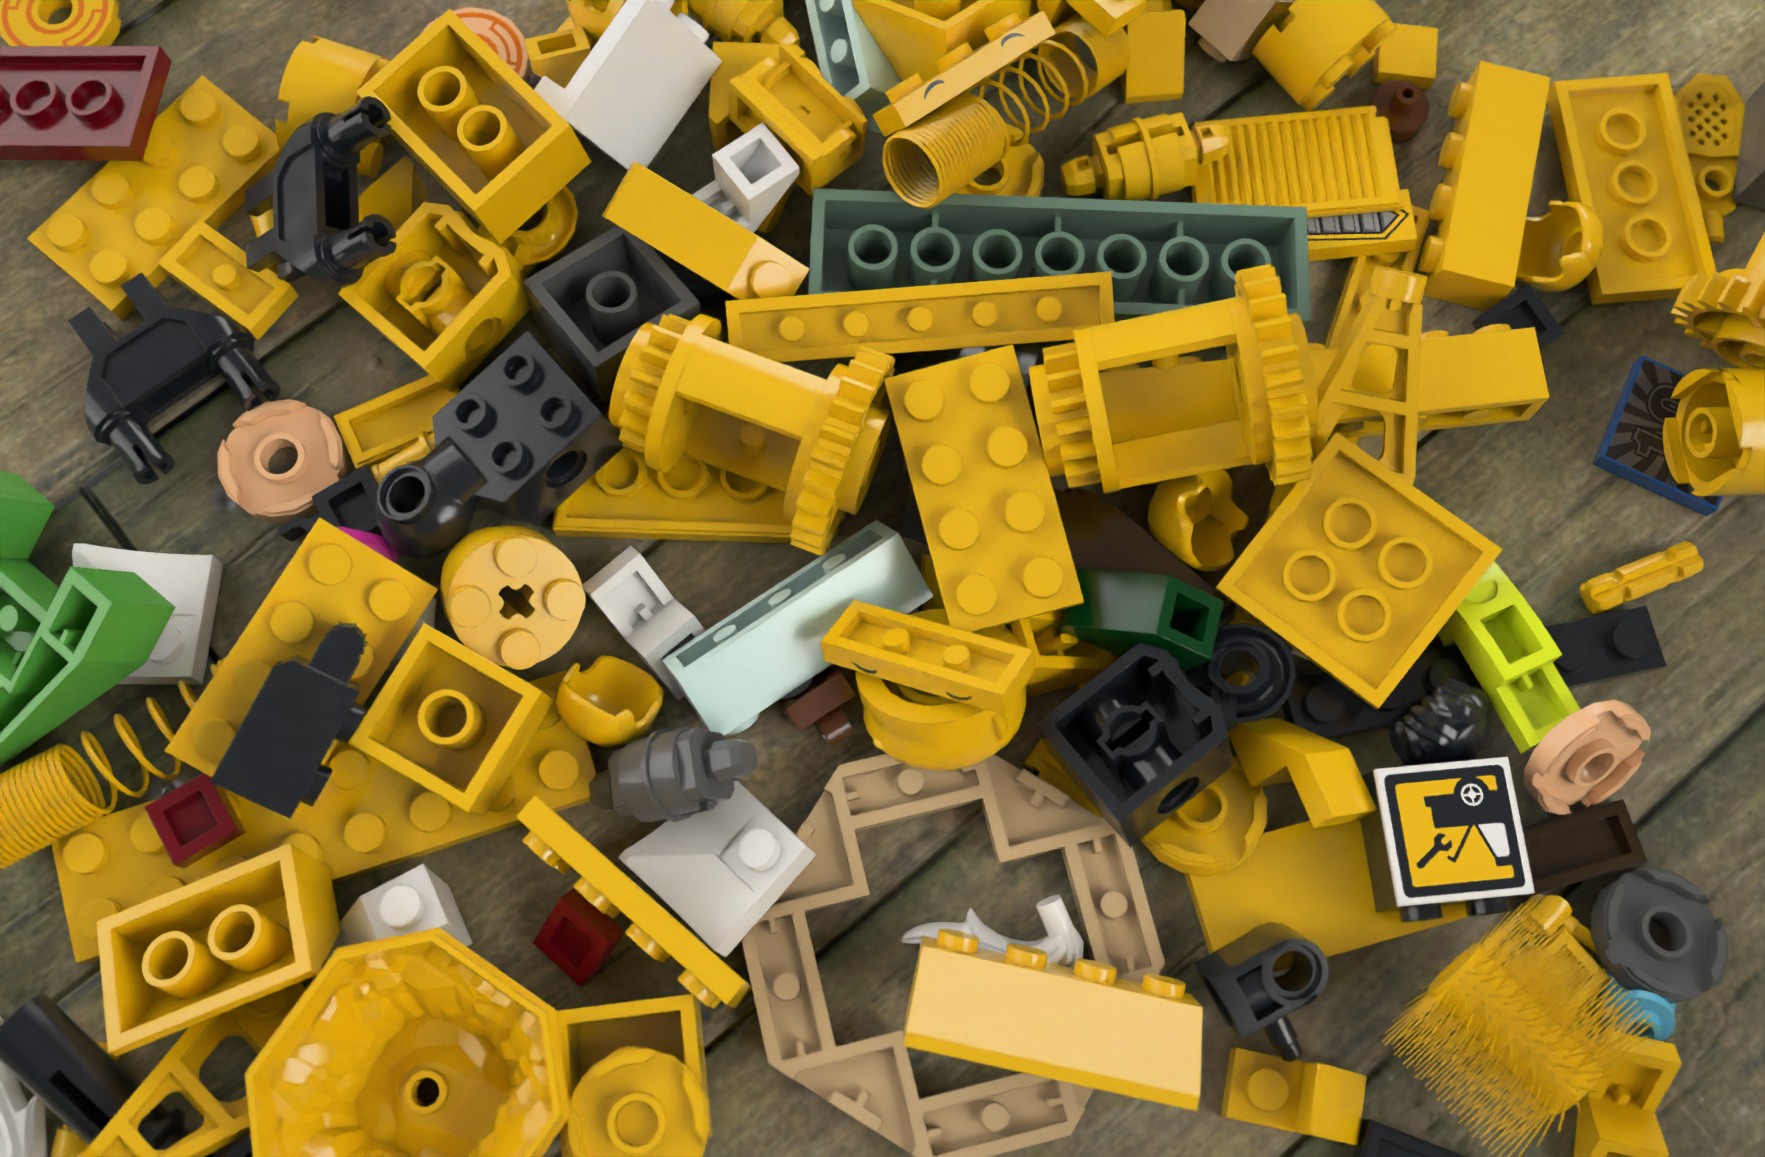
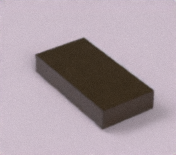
(1581, 846)

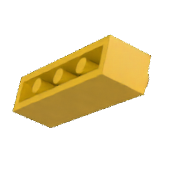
(1484, 186)

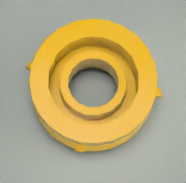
(932, 729)

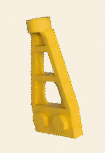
(1399, 406)
(180, 1073)

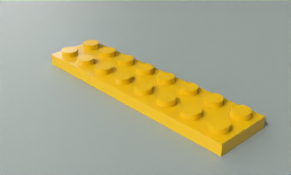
(357, 826)

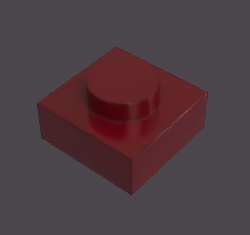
(194, 820)
(578, 937)

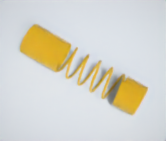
(966, 134)
(59, 791)

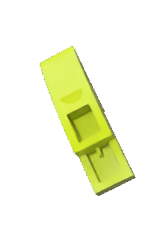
(1511, 658)

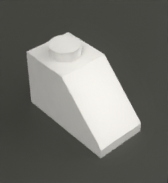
(400, 907)

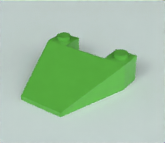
(66, 640)

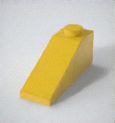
(702, 238)

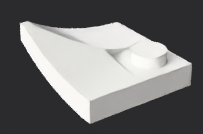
(188, 584)
(721, 866)

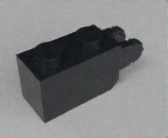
(293, 724)

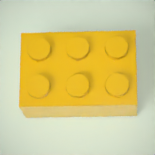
(477, 126)

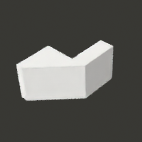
(749, 177)
(643, 612)

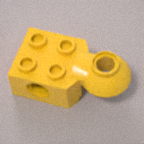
(453, 287)

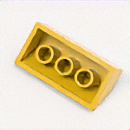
(1056, 1019)

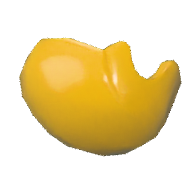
(1560, 247)
(609, 701)

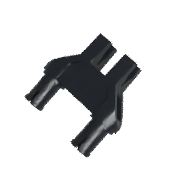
(317, 201)
(158, 367)

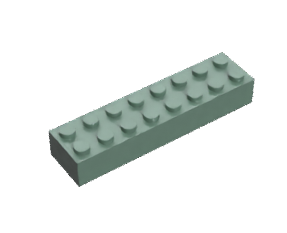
(1157, 251)

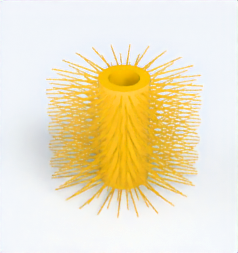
(1516, 1029)

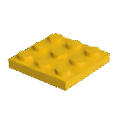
(1358, 570)

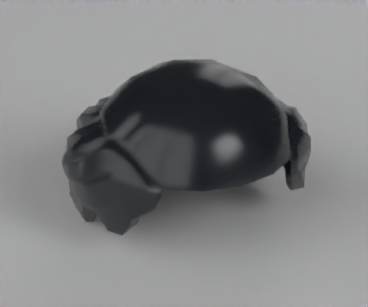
(1445, 726)

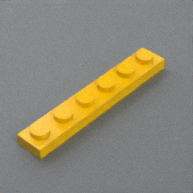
(921, 317)

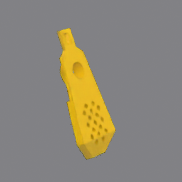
(1712, 130)

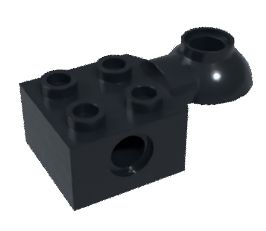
(509, 439)
(1155, 737)

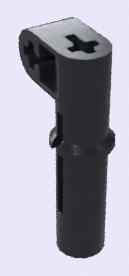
(81, 1078)

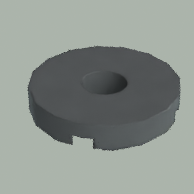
(1630, 954)

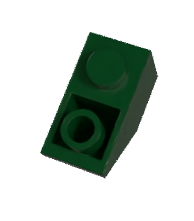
(1144, 608)

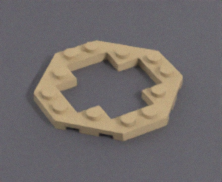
(874, 1075)

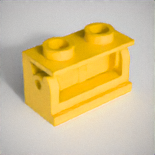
(803, 113)

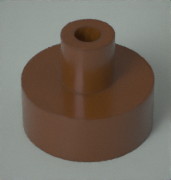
(1403, 106)

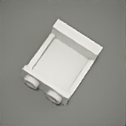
(635, 81)

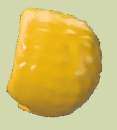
(1197, 519)

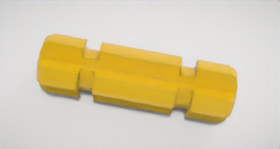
(1641, 577)

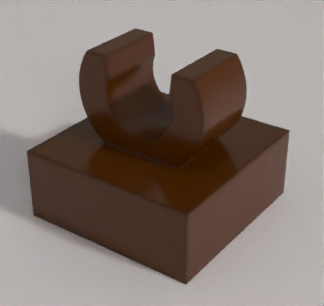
(820, 705)

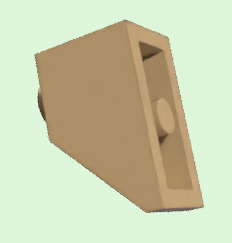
(1235, 26)

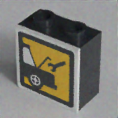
(1445, 839)

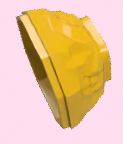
(380, 1021)

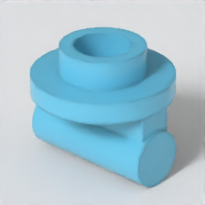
(1662, 1012)

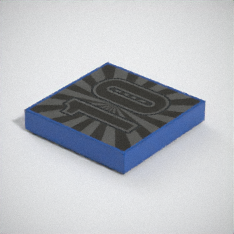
(1635, 435)

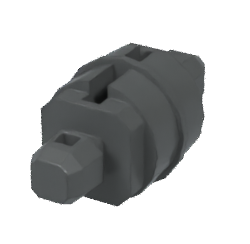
(672, 774)

